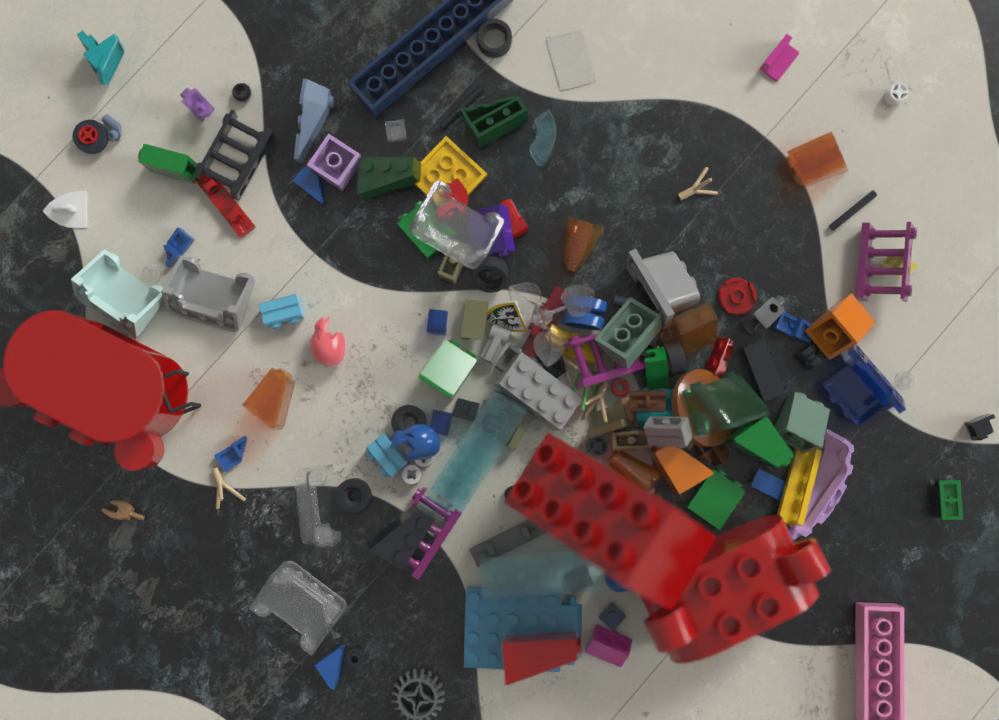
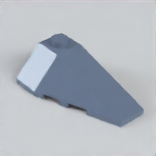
(315, 109)

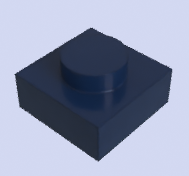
(612, 616)

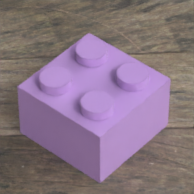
(335, 162)

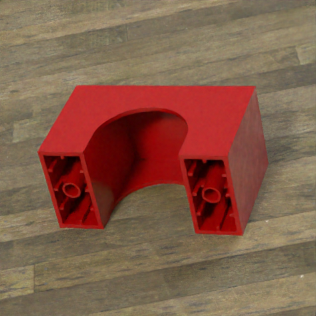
(610, 521)

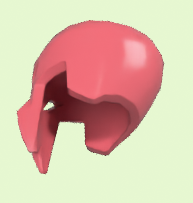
(327, 349)

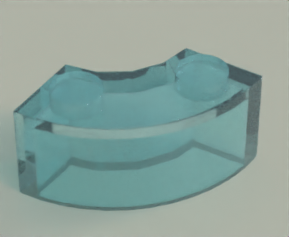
(545, 138)

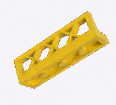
(799, 487)

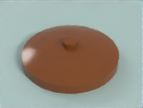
(681, 410)

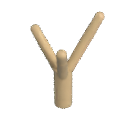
(694, 189)
(568, 360)
(598, 397)
(220, 483)

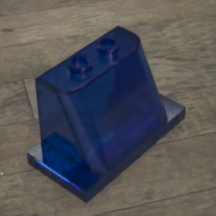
(862, 389)

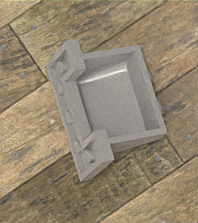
(665, 282)

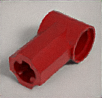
(517, 222)

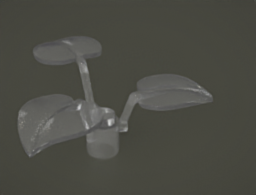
(548, 345)

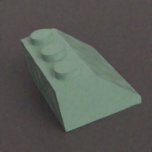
(629, 332)

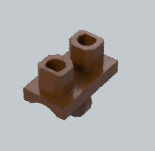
(647, 401)
(714, 454)

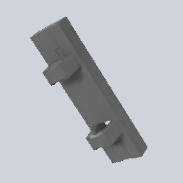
(506, 541)

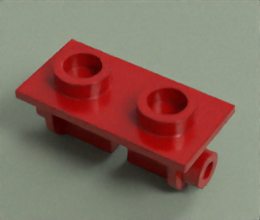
(722, 348)

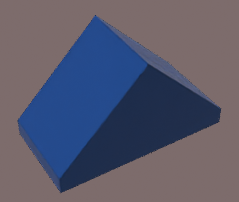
(330, 666)

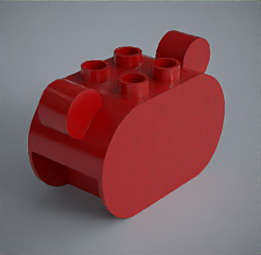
(95, 384)
(741, 588)

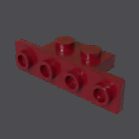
(552, 303)

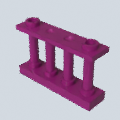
(866, 252)
(603, 373)
(439, 533)

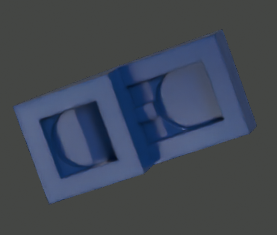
(792, 327)
(767, 484)

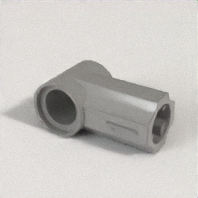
(496, 340)

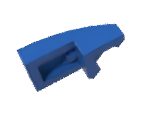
(310, 183)
(177, 246)
(232, 455)

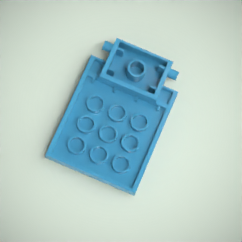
(492, 619)

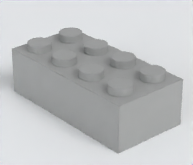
(538, 391)

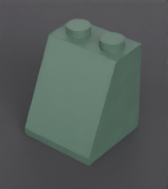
(802, 422)

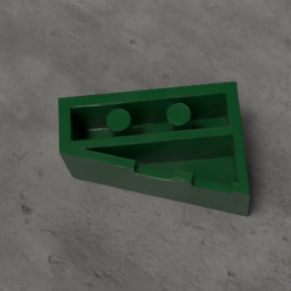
(494, 119)
(385, 174)

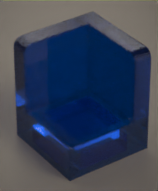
(437, 322)
(441, 422)

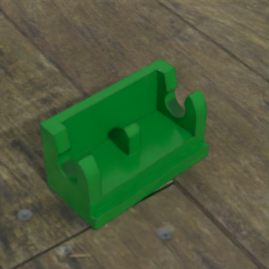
(656, 368)
(950, 499)

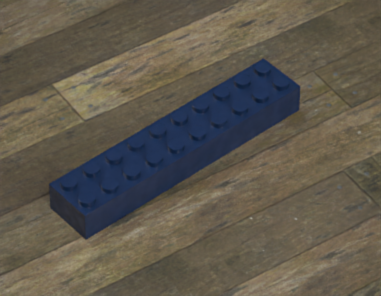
(420, 50)

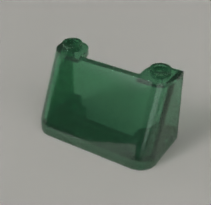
(723, 404)

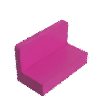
(780, 59)
(609, 646)

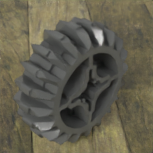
(410, 695)

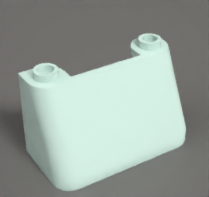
(117, 294)

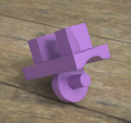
(196, 103)

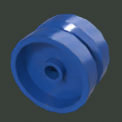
(591, 320)

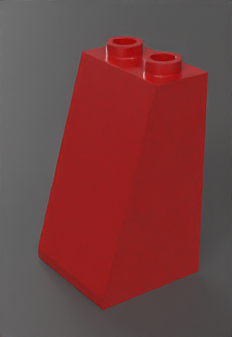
(538, 652)

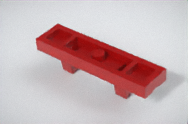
(227, 206)

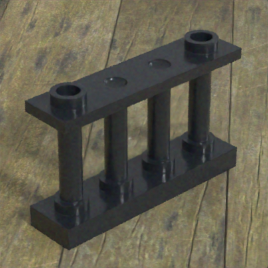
(246, 170)

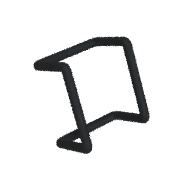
(194, 405)

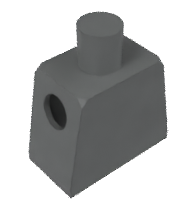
(763, 315)

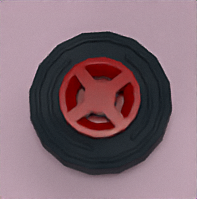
(83, 133)

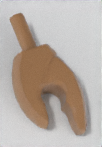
(124, 512)

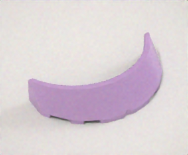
(828, 484)

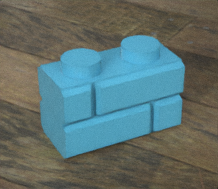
(282, 311)
(388, 458)

